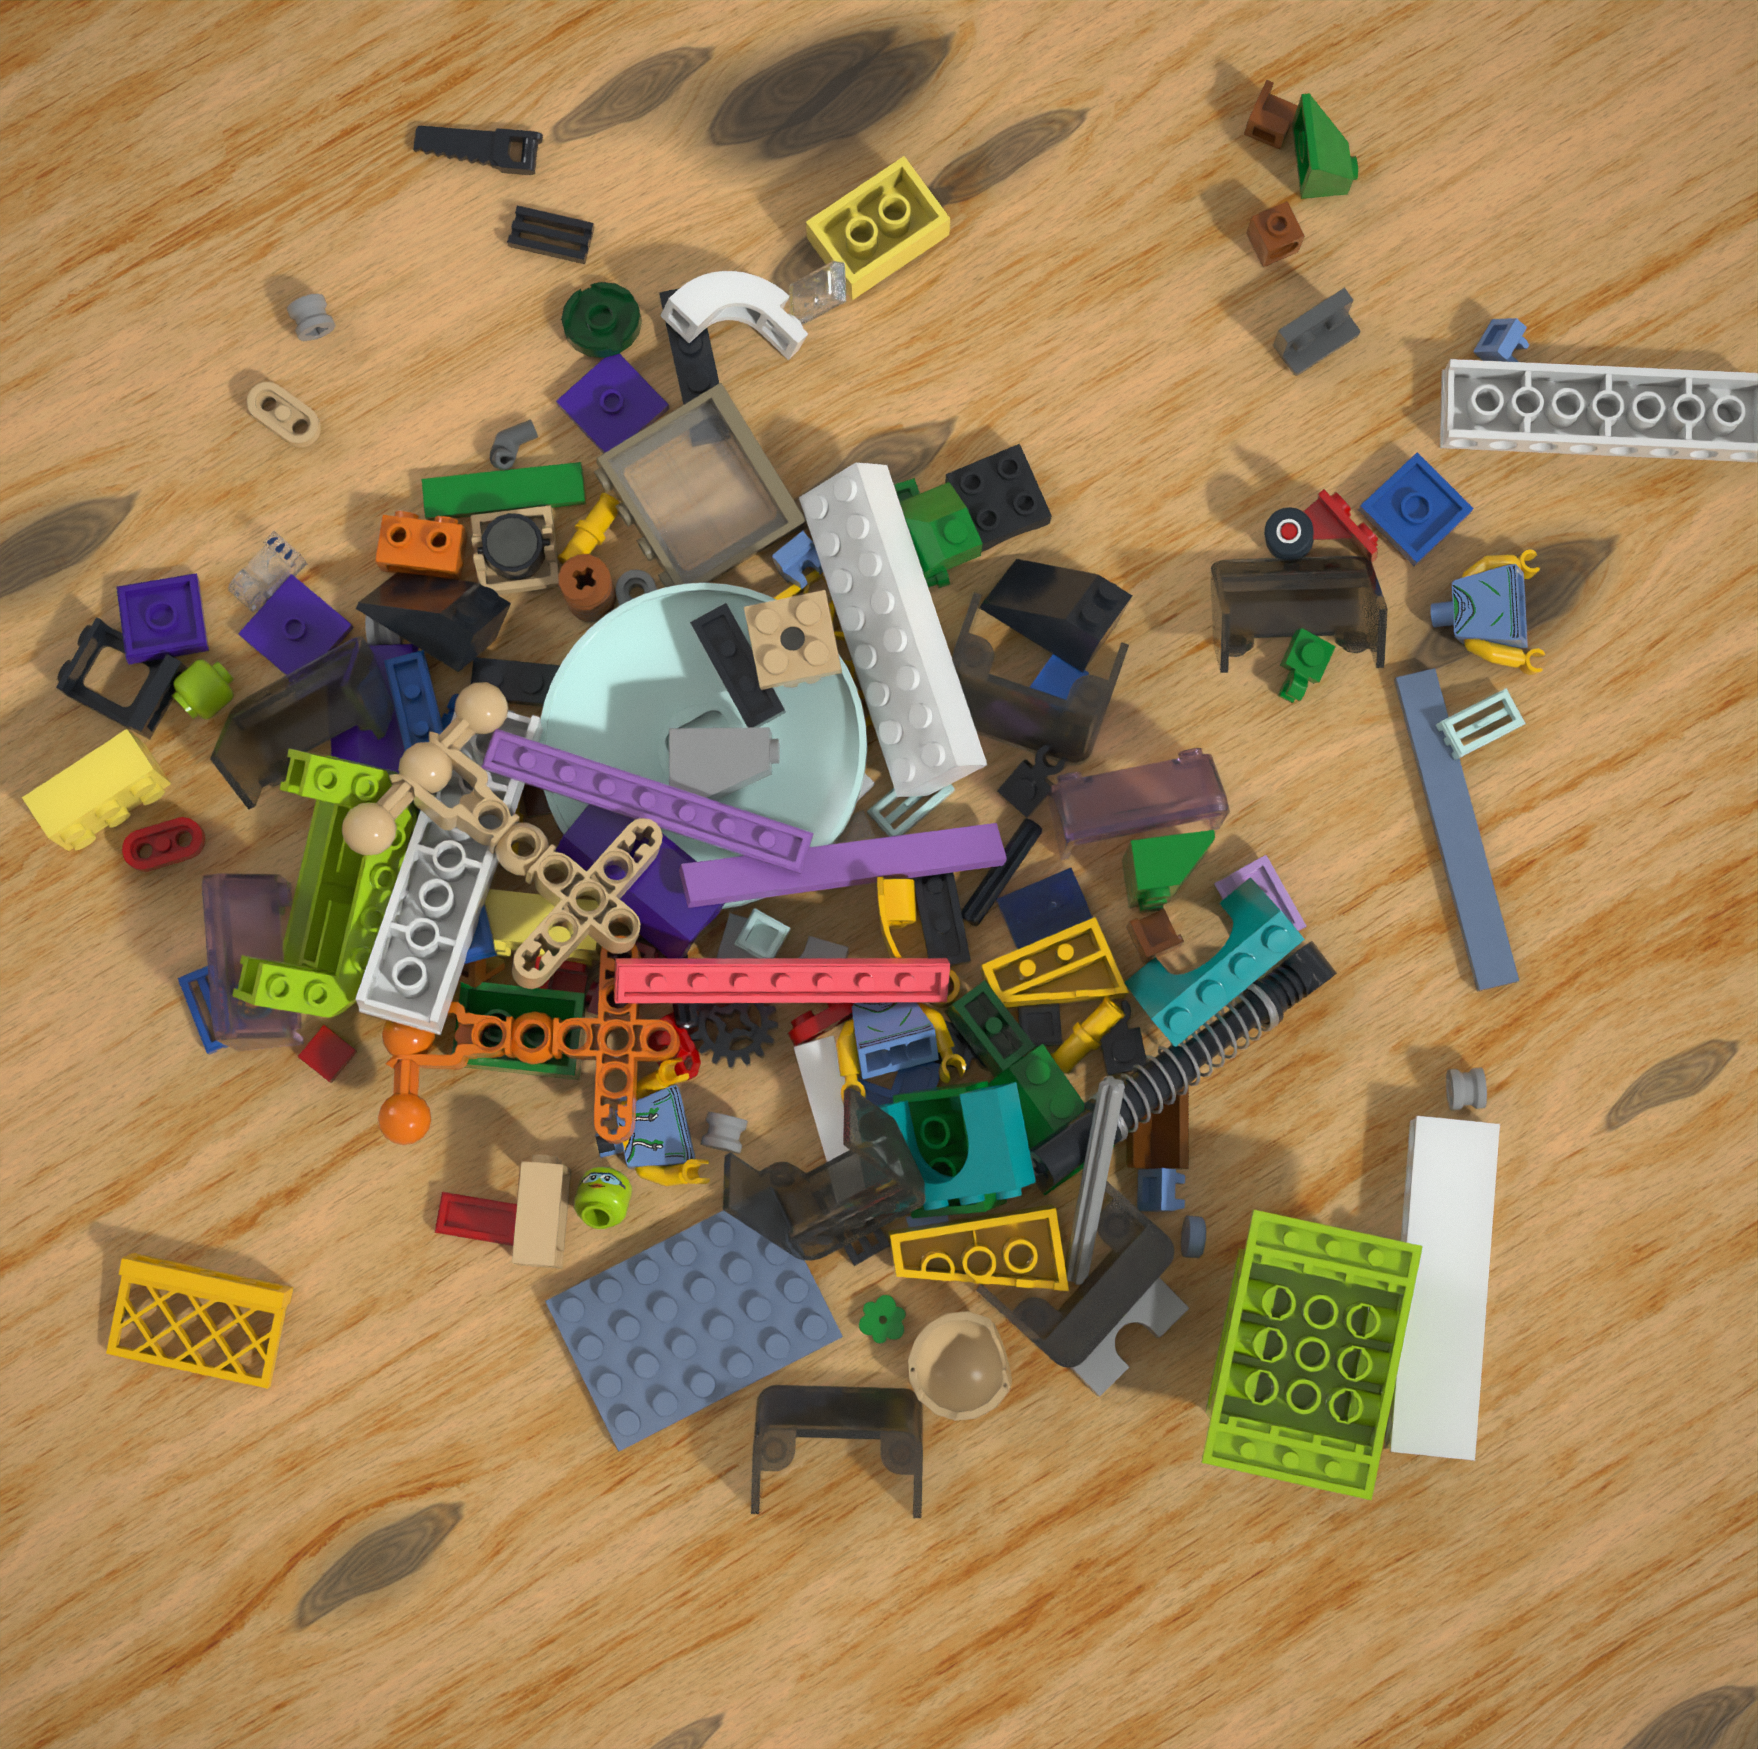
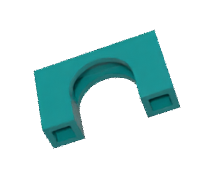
(1188, 1000)
(997, 1149)

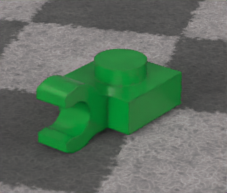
(1306, 661)

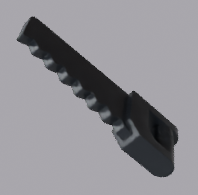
(481, 146)

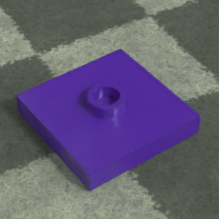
(612, 403)
(162, 618)
(295, 627)

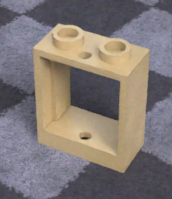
(541, 1212)

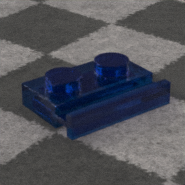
(1044, 908)

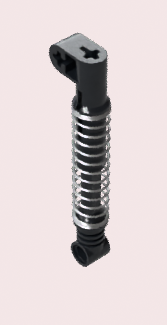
(1176, 1067)

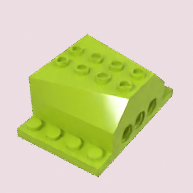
(1310, 1354)

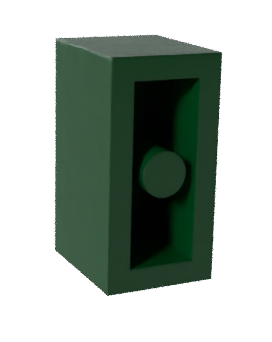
(989, 1028)

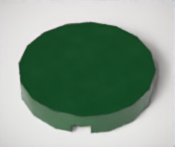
(601, 320)

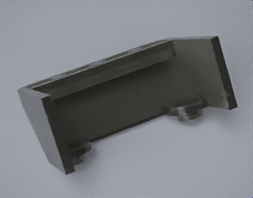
(1312, 593)
(300, 714)
(1026, 715)
(839, 1199)
(1135, 1262)
(842, 1413)

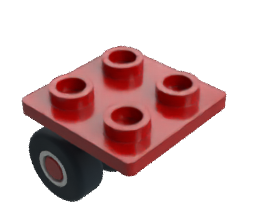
(1292, 532)

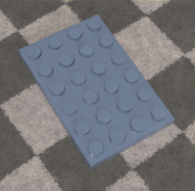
(689, 1324)

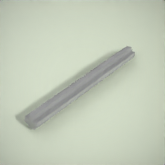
(1094, 1179)

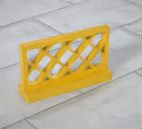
(205, 1284)

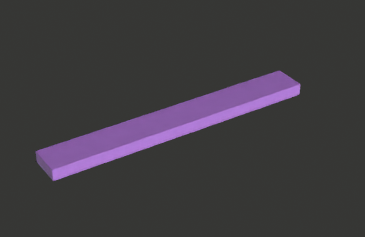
(648, 799)
(845, 865)

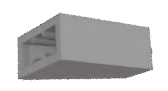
(720, 759)

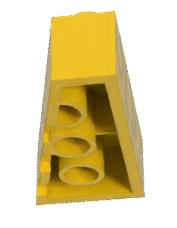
(989, 1249)

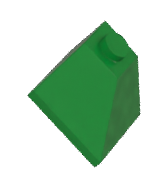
(1321, 153)
(941, 529)

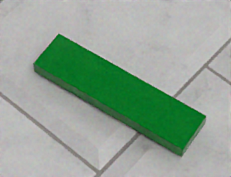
(503, 490)

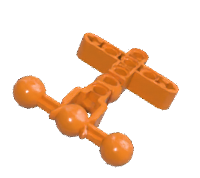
(407, 1117)

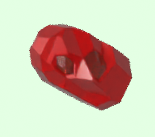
(687, 1050)

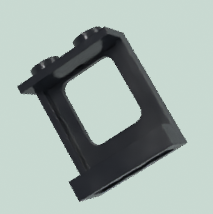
(151, 701)

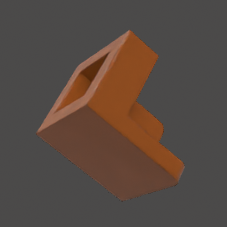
(1270, 118)
(1154, 936)

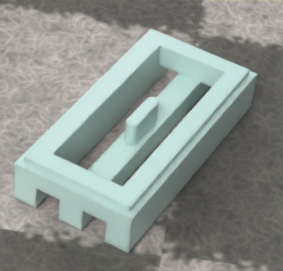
(1453, 737)
(885, 823)

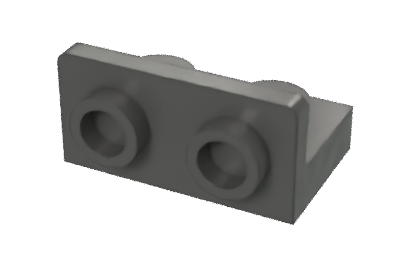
(1317, 333)

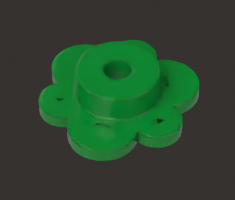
(870, 1324)

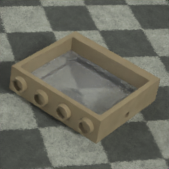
(699, 490)

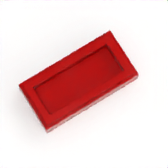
(476, 1218)

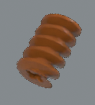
(587, 587)

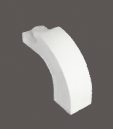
(736, 298)

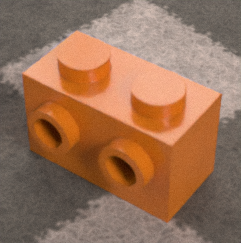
(421, 545)

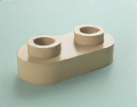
(285, 415)

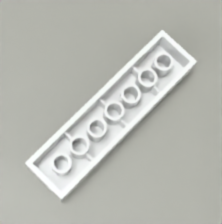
(892, 630)

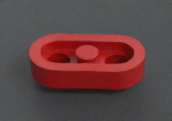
(164, 843)
(811, 1026)

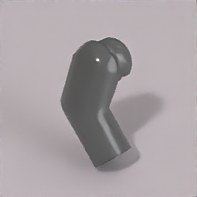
(508, 442)

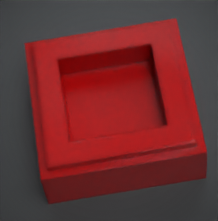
(327, 1054)

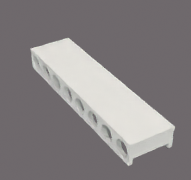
(1599, 410)
(437, 903)
(1451, 1216)

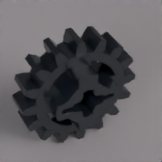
(725, 1040)

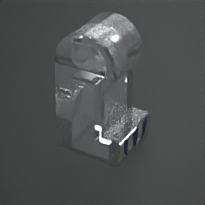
(266, 572)

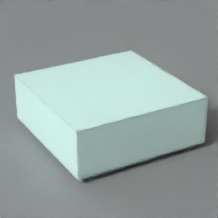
(762, 935)

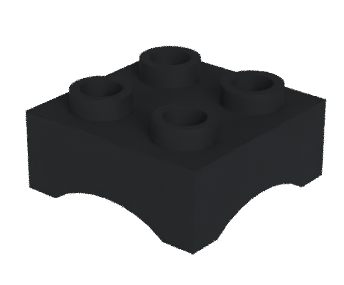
(1001, 496)

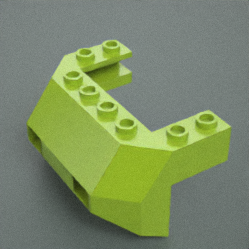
(336, 896)

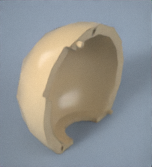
(960, 1366)

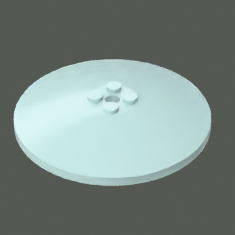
(650, 673)

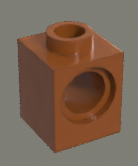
(1275, 234)

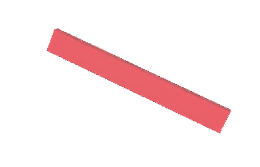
(780, 980)

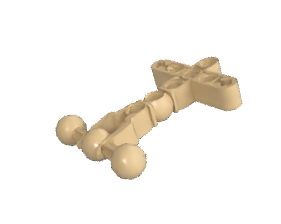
(429, 767)

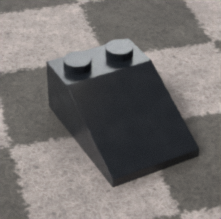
(1058, 608)
(438, 615)

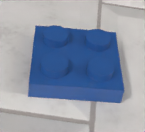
(1415, 509)

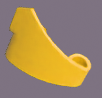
(898, 910)

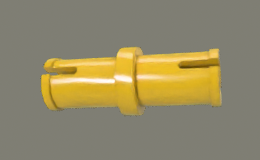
(592, 529)
(1087, 1035)

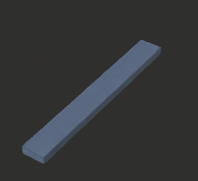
(1456, 832)

